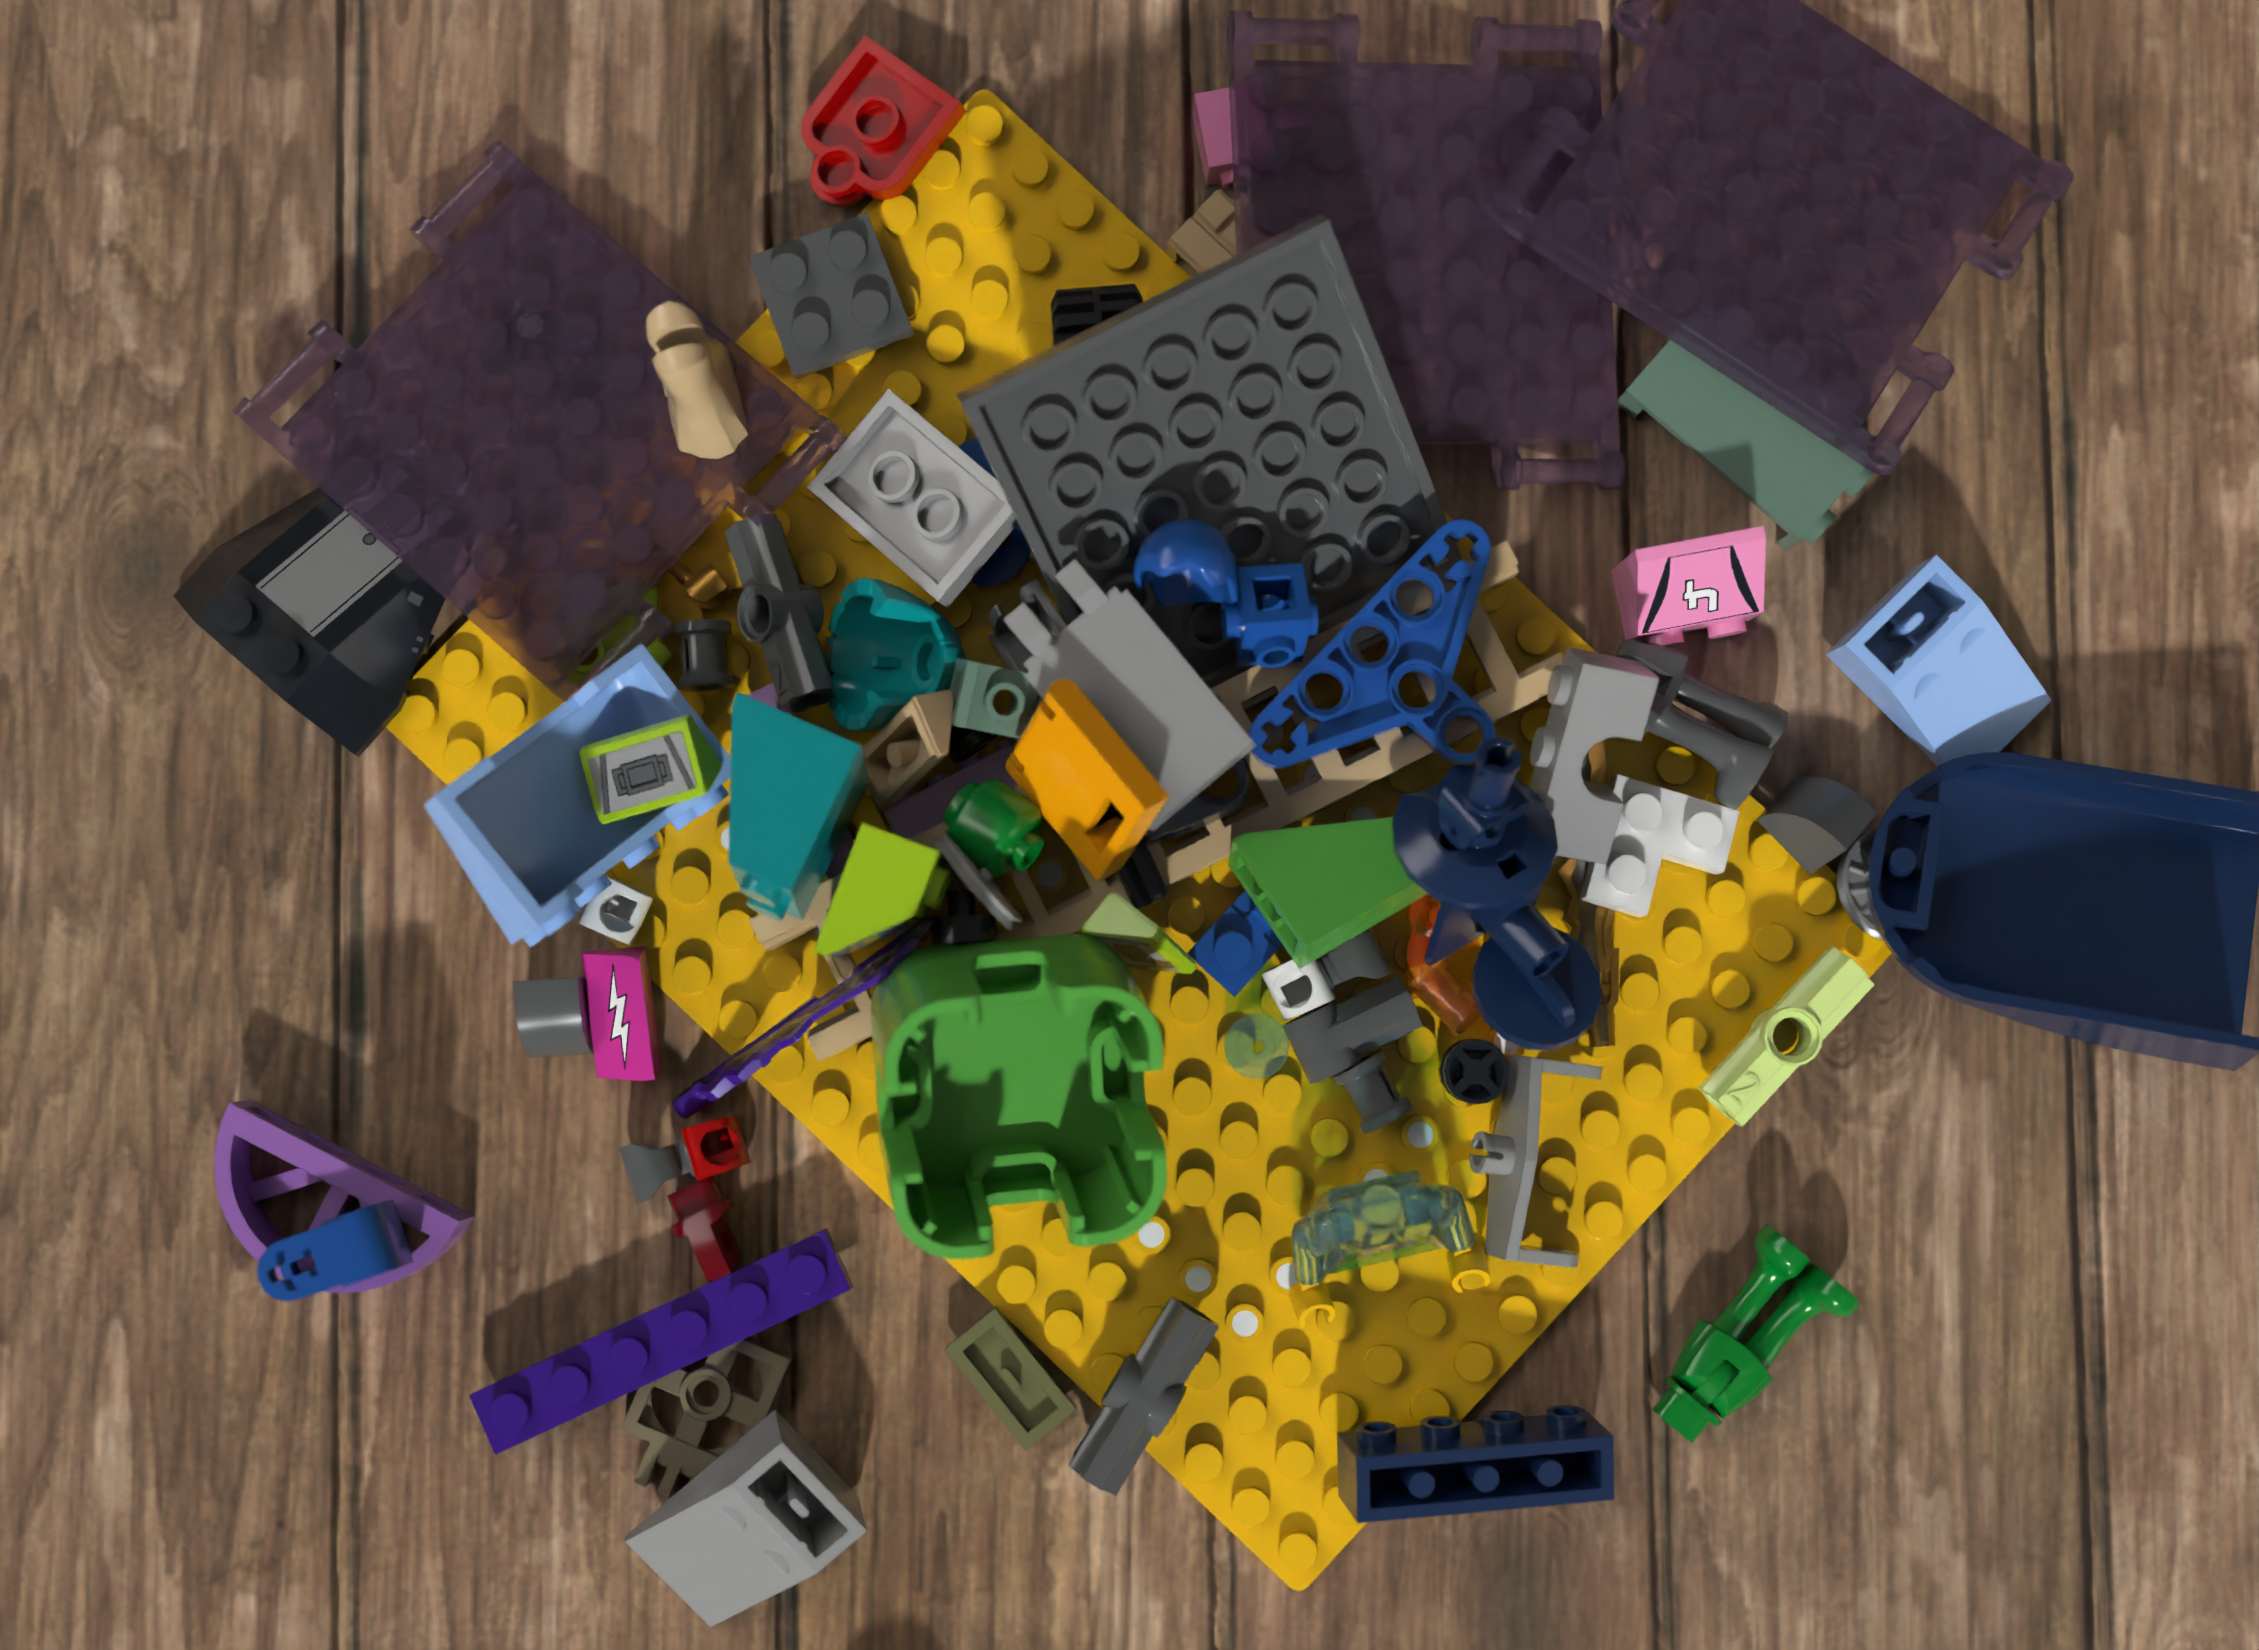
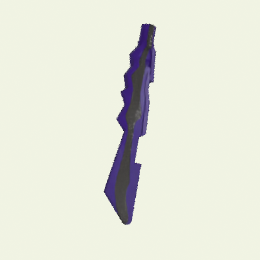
(792, 1027)

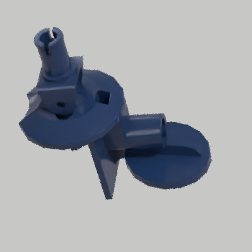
(1485, 852)

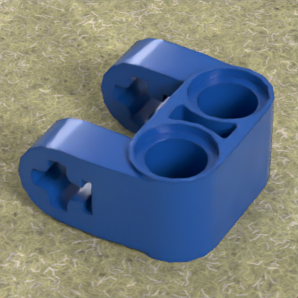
(343, 1252)

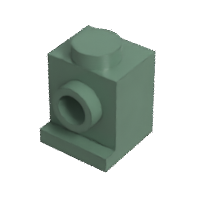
(973, 695)

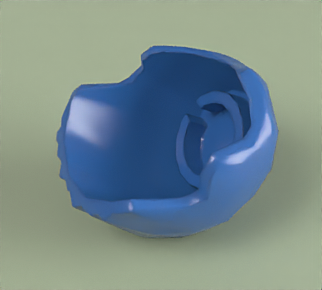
(1187, 564)

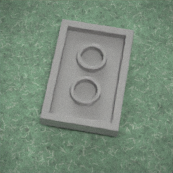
(916, 498)

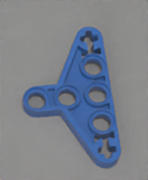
(1415, 643)

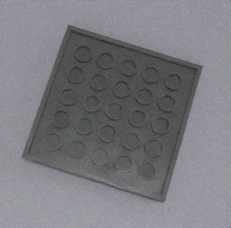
(1222, 405)

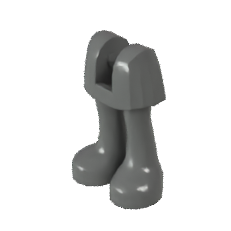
(1736, 757)

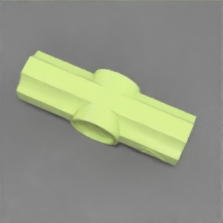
(1815, 1007)

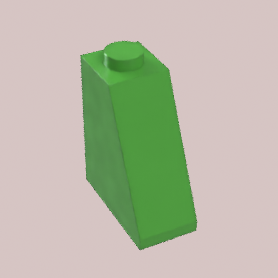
(1323, 882)

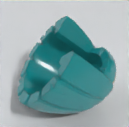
(886, 652)

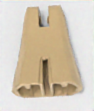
(697, 381)

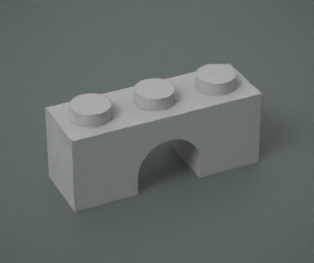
(1591, 701)

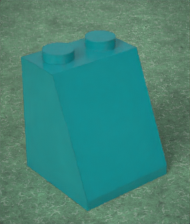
(787, 805)

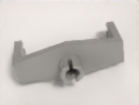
(1514, 1160)

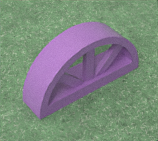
(318, 1161)

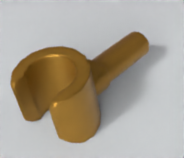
(705, 587)

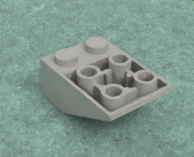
(750, 1523)

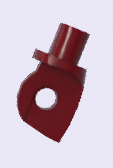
(700, 1217)

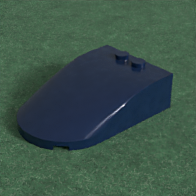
(2076, 900)

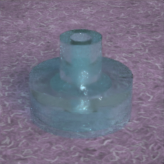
(1240, 1039)

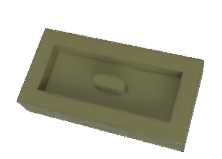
(1010, 1378)

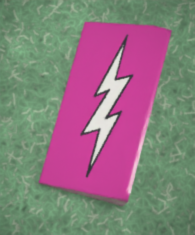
(622, 1013)

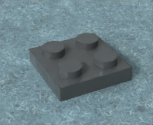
(831, 296)

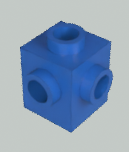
(1271, 616)

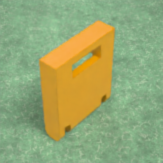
(1074, 769)

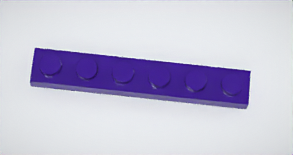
(661, 1341)

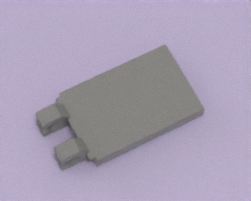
(1137, 686)

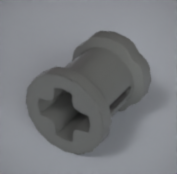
(704, 655)
(1373, 1092)

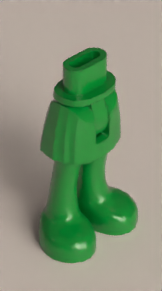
(1720, 1371)

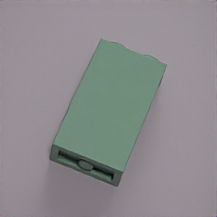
(1746, 442)

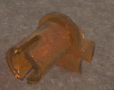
(1432, 981)

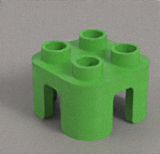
(1016, 1083)

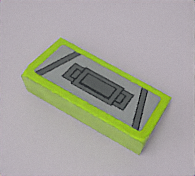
(649, 768)
(1136, 938)

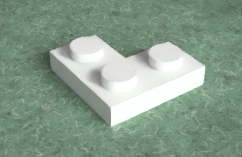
(1653, 828)

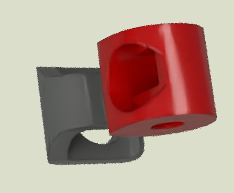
(702, 1151)

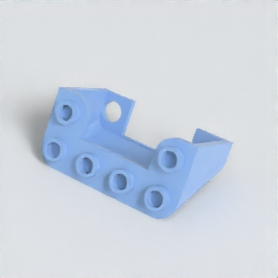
(527, 814)

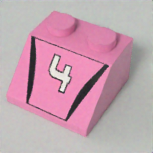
(1692, 587)

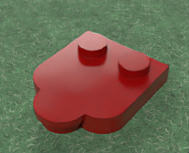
(875, 127)

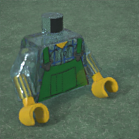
(1380, 1224)

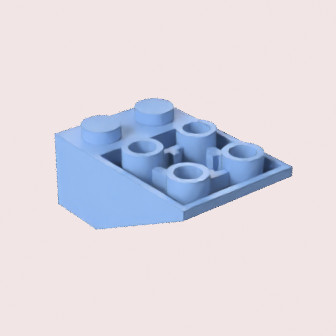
(1941, 666)

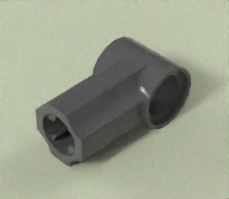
(1338, 1034)

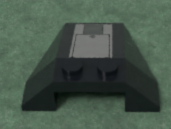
(318, 616)

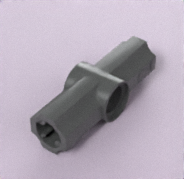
(780, 614)
(1143, 1395)

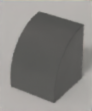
(1816, 820)
(553, 1017)

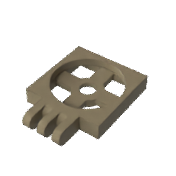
(682, 1451)

